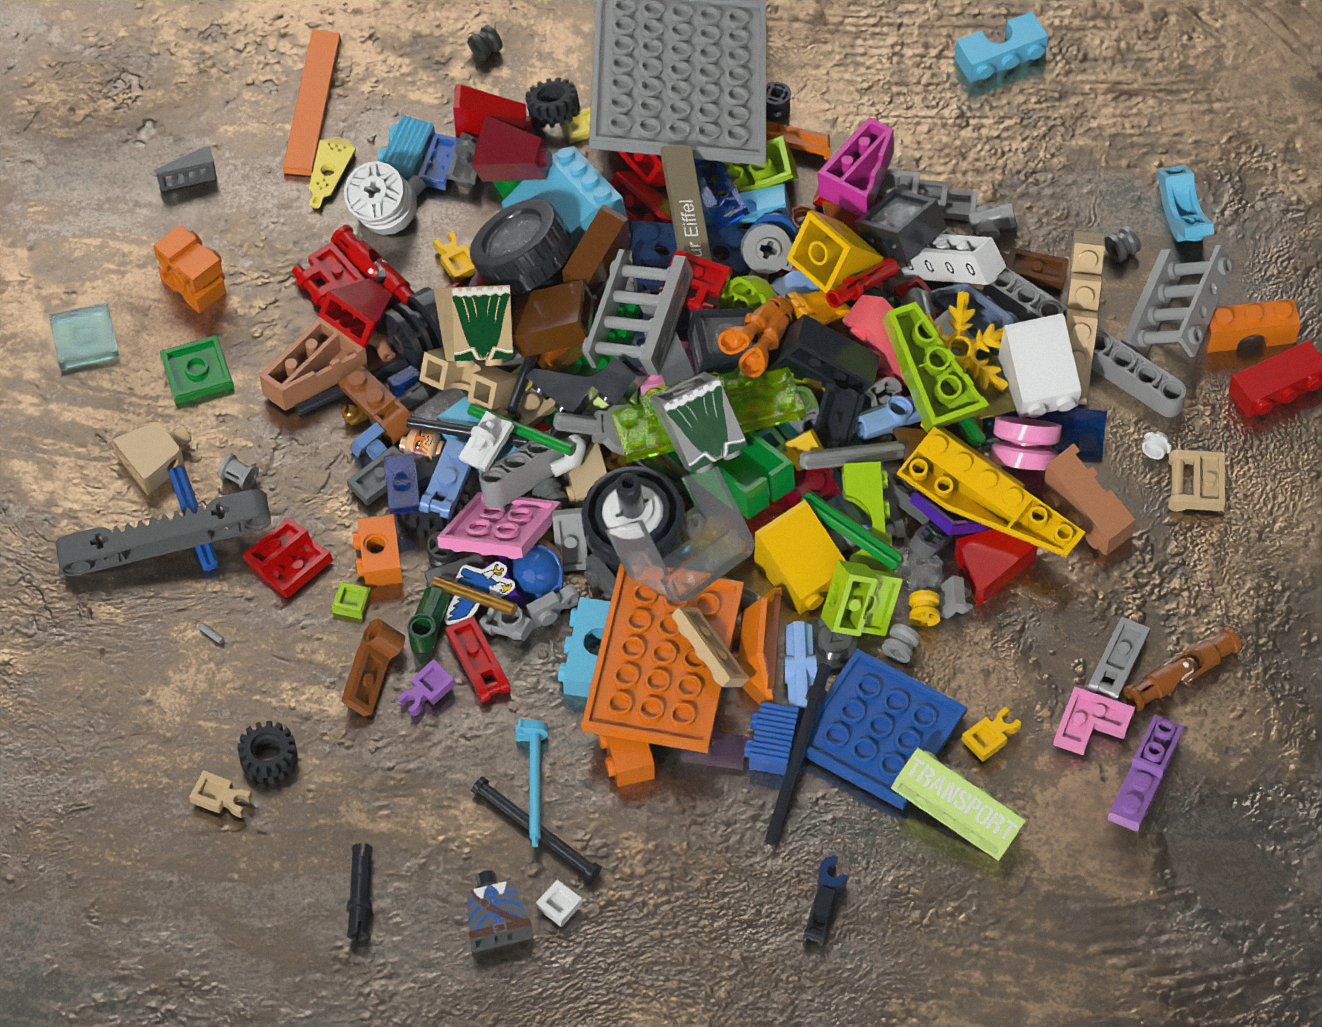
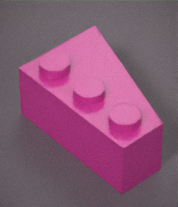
(858, 168)

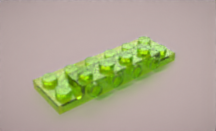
(754, 400)

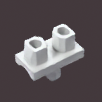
(486, 441)

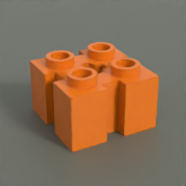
(190, 268)

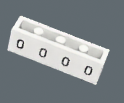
(957, 260)

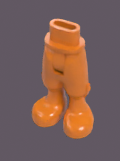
(769, 324)

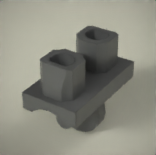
(460, 166)

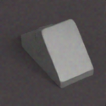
(570, 538)

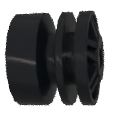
(414, 327)

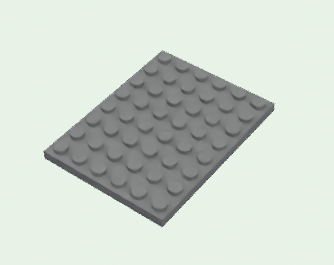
(680, 78)

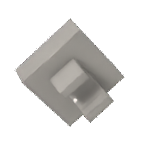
(953, 597)

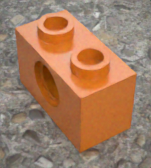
(380, 567)

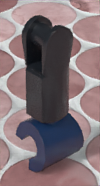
(824, 900)

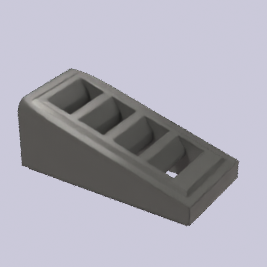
(187, 170)

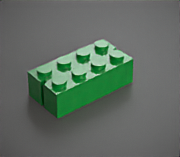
(754, 475)

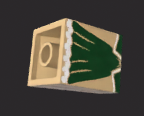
(475, 324)

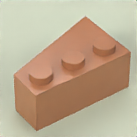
(311, 365)

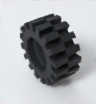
(552, 102)
(268, 768)

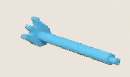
(534, 732)

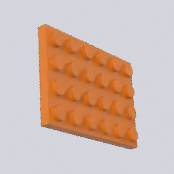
(648, 673)

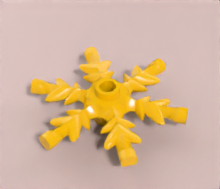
(968, 347)

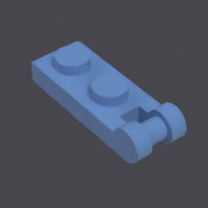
(446, 481)

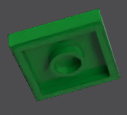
(196, 369)

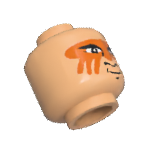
(422, 445)

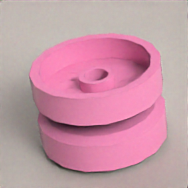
(1024, 442)

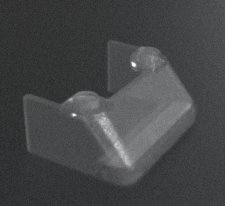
(715, 544)

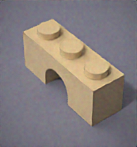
(486, 384)

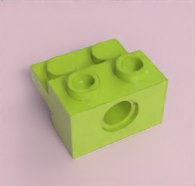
(860, 599)

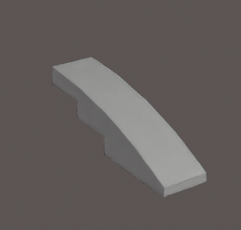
(952, 203)

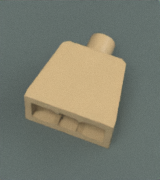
(151, 453)

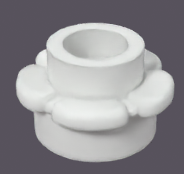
(1156, 445)

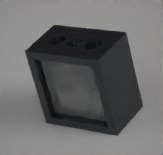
(901, 224)
(703, 339)

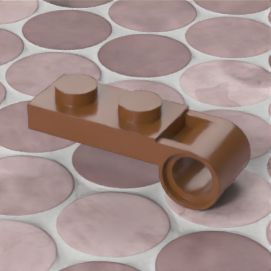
(376, 402)
(376, 648)

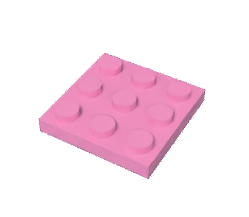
(501, 530)

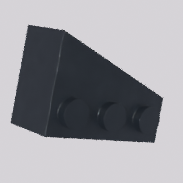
(824, 356)

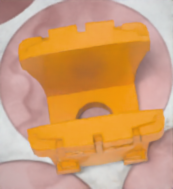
(816, 307)

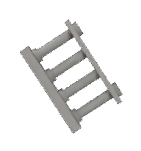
(1163, 287)
(659, 328)

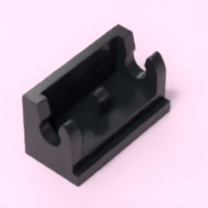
(838, 416)

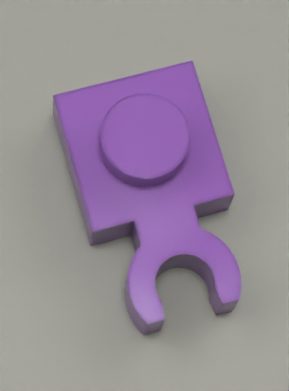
(429, 684)

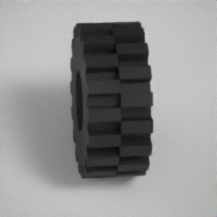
(430, 522)

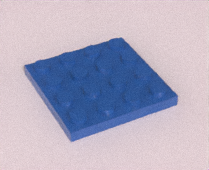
(876, 723)

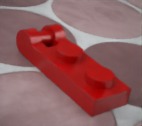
(477, 658)

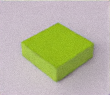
(351, 600)

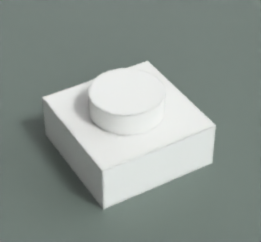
(559, 903)

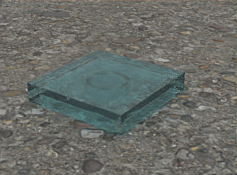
(83, 335)

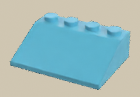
(573, 190)

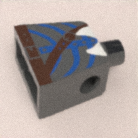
(496, 914)

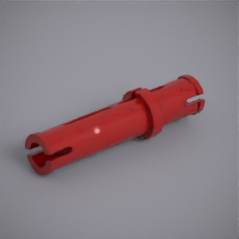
(854, 286)

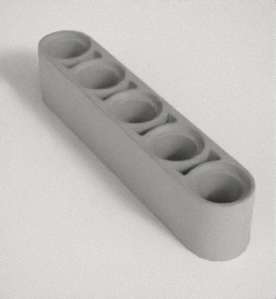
(523, 469)

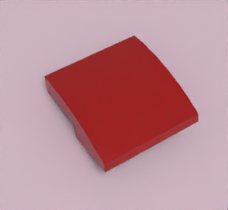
(287, 557)

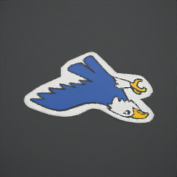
(487, 580)

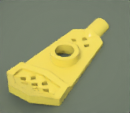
(331, 155)

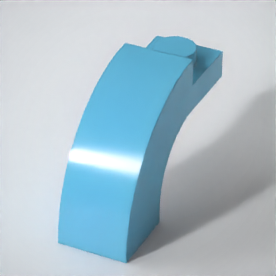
(1182, 204)

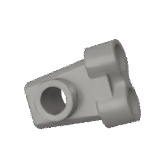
(988, 220)
(515, 627)

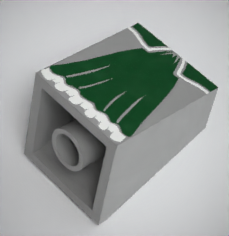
(699, 422)

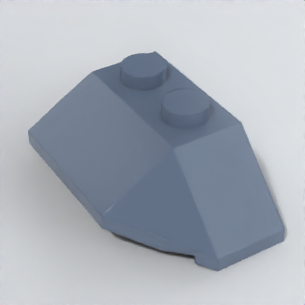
(985, 310)

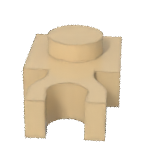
(216, 792)

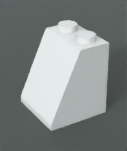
(1040, 366)

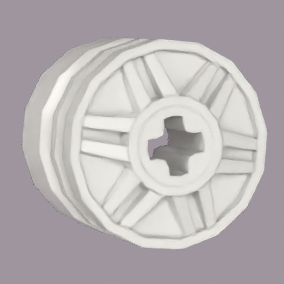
(388, 210)

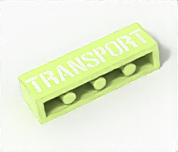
(958, 803)

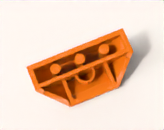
(759, 645)

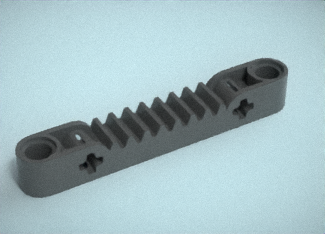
(241, 514)

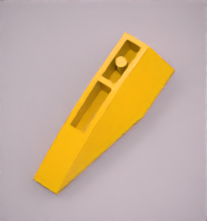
(983, 494)

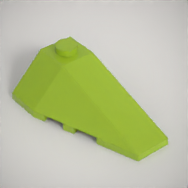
(777, 170)

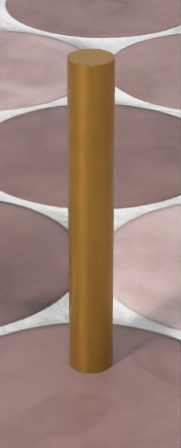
(475, 595)

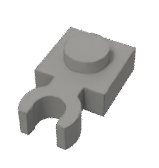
(548, 607)

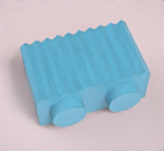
(407, 146)

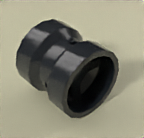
(777, 101)

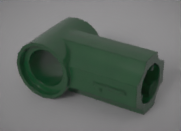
(428, 619)

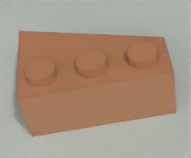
(1084, 502)

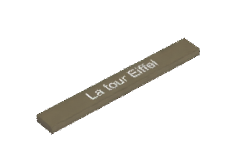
(686, 206)

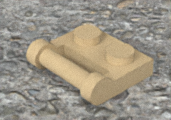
(1207, 480)

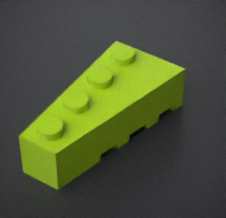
(933, 376)

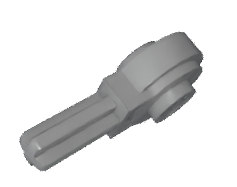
(767, 261)
(598, 426)

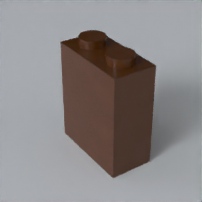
(552, 318)

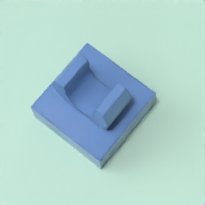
(369, 442)

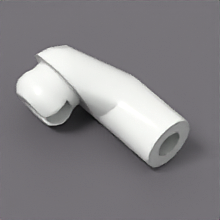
(567, 462)

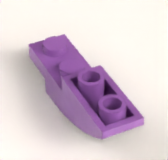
(1146, 773)

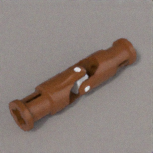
(1165, 678)

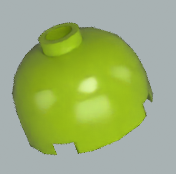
(746, 293)

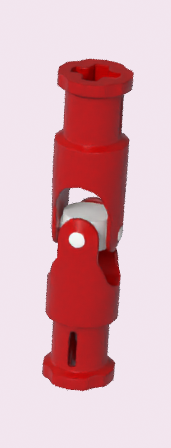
(366, 259)

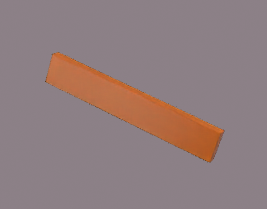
(311, 102)

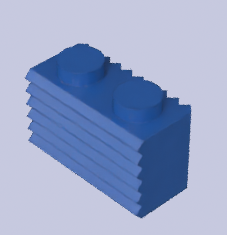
(773, 737)

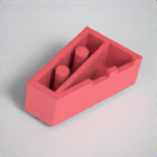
(867, 329)

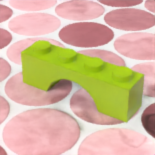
(864, 487)

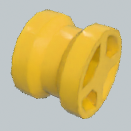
(924, 608)

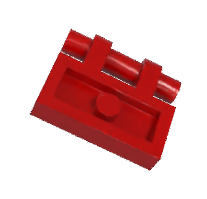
(331, 267)
(708, 280)

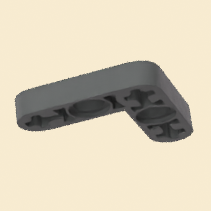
(929, 537)

